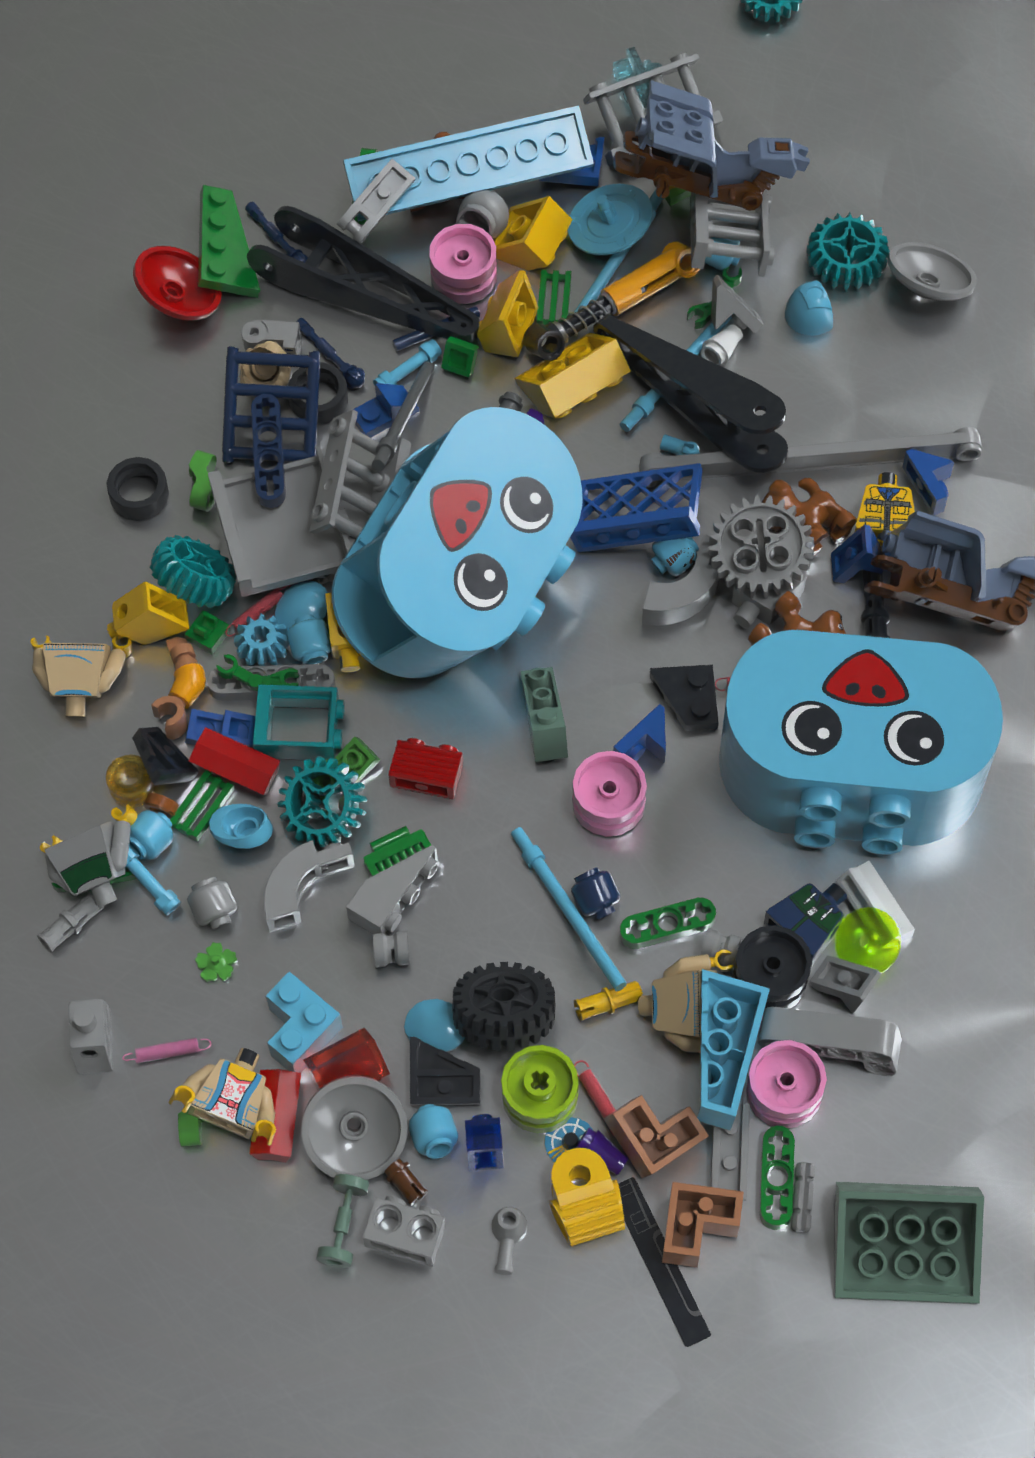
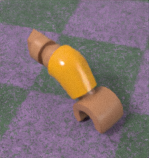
(187, 687)

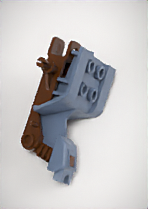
(681, 152)
(945, 570)

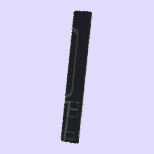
(665, 1275)

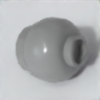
(484, 210)

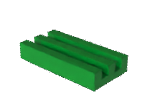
(556, 277)
(192, 797)

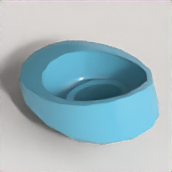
(301, 600)
(241, 826)
(433, 1024)

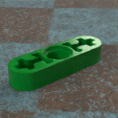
(641, 922)
(766, 1202)

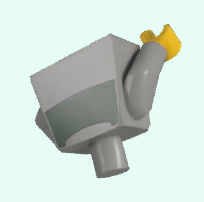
(92, 857)

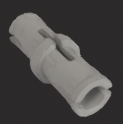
(69, 922)

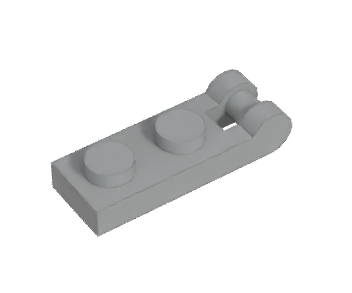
(377, 200)

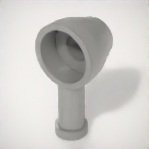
(508, 1236)

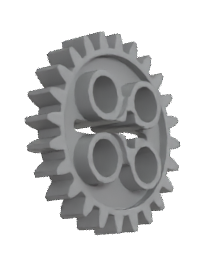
(730, 548)

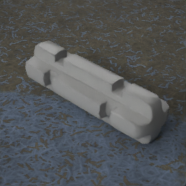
(803, 1197)

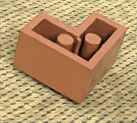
(652, 1143)
(698, 1211)

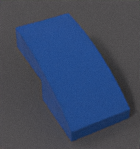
(231, 724)

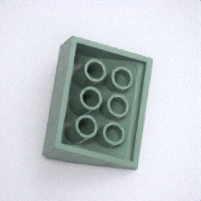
(908, 1242)

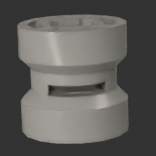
(713, 943)
(391, 949)

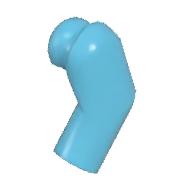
(678, 446)

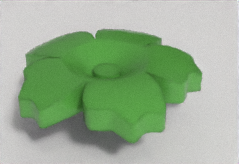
(216, 963)

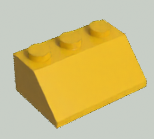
(575, 375)

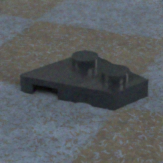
(690, 694)
(162, 757)
(441, 1077)

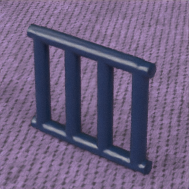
(233, 389)

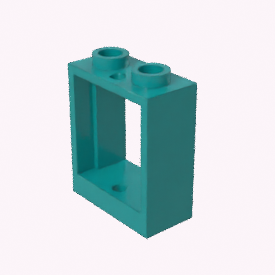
(302, 697)

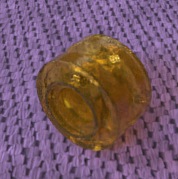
(122, 769)

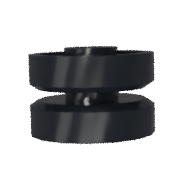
(777, 961)

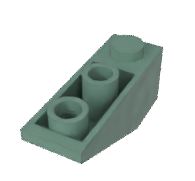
(544, 714)

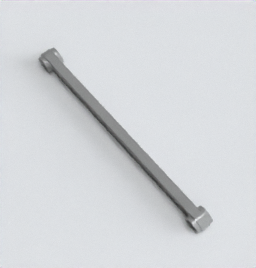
(961, 444)

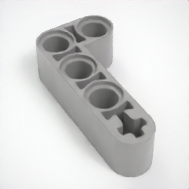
(836, 1036)

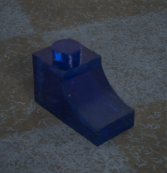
(484, 1143)

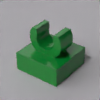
(459, 356)
(207, 632)

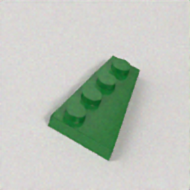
(223, 245)

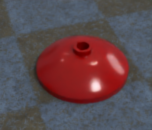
(170, 283)

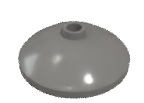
(931, 272)
(357, 1151)

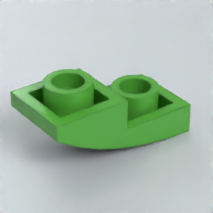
(358, 756)

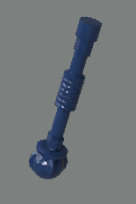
(273, 232)
(354, 376)

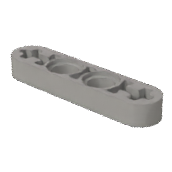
(231, 692)

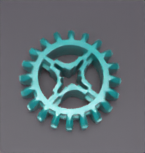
(829, 254)
(193, 571)
(301, 815)

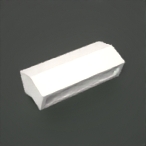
(867, 889)

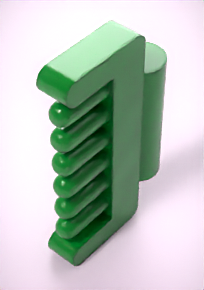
(392, 846)

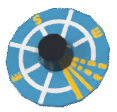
(565, 1137)

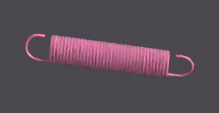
(166, 1050)

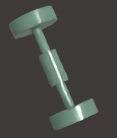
(350, 1186)

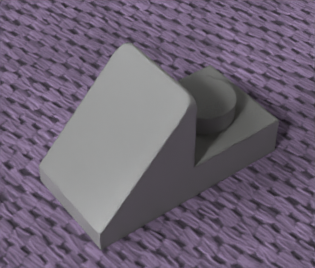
(726, 302)
(845, 980)

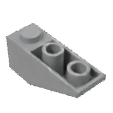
(386, 894)

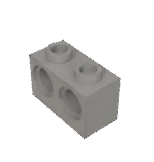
(400, 1239)

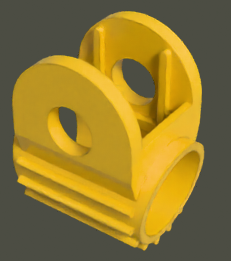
(587, 1209)

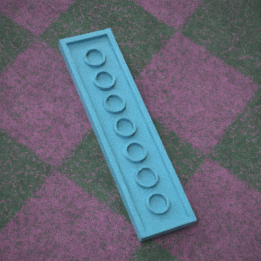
(480, 159)

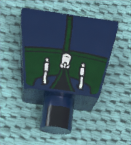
(810, 915)

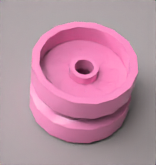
(463, 263)
(609, 793)
(768, 1081)

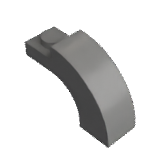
(683, 598)
(294, 874)

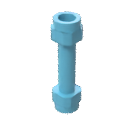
(428, 352)
(165, 900)

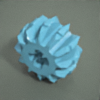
(249, 640)

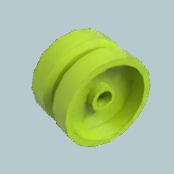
(522, 1093)

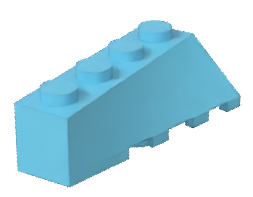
(728, 1036)

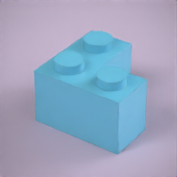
(307, 1020)

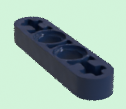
(268, 450)

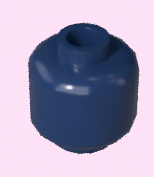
(595, 893)

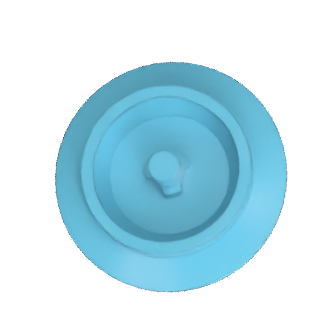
(610, 219)

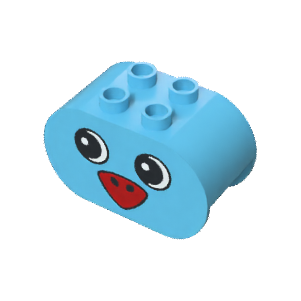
(460, 545)
(858, 738)

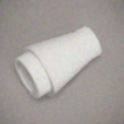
(721, 346)

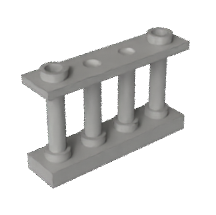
(601, 93)
(703, 229)
(336, 463)

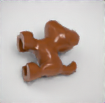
(818, 511)
(788, 609)

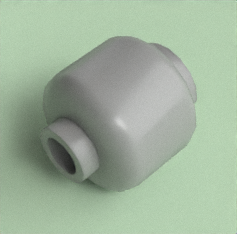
(212, 902)

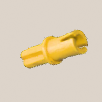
(607, 1000)

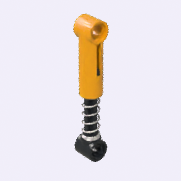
(613, 299)

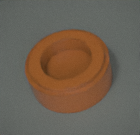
(160, 803)

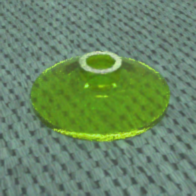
(882, 935)

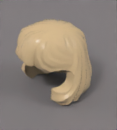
(265, 374)

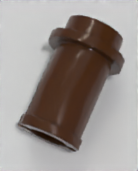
(405, 1181)

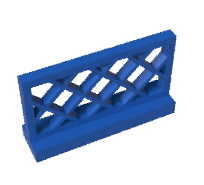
(636, 525)

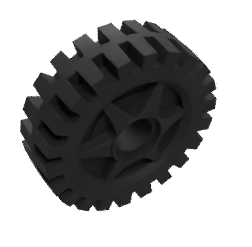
(503, 1006)

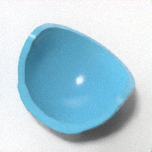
(809, 310)

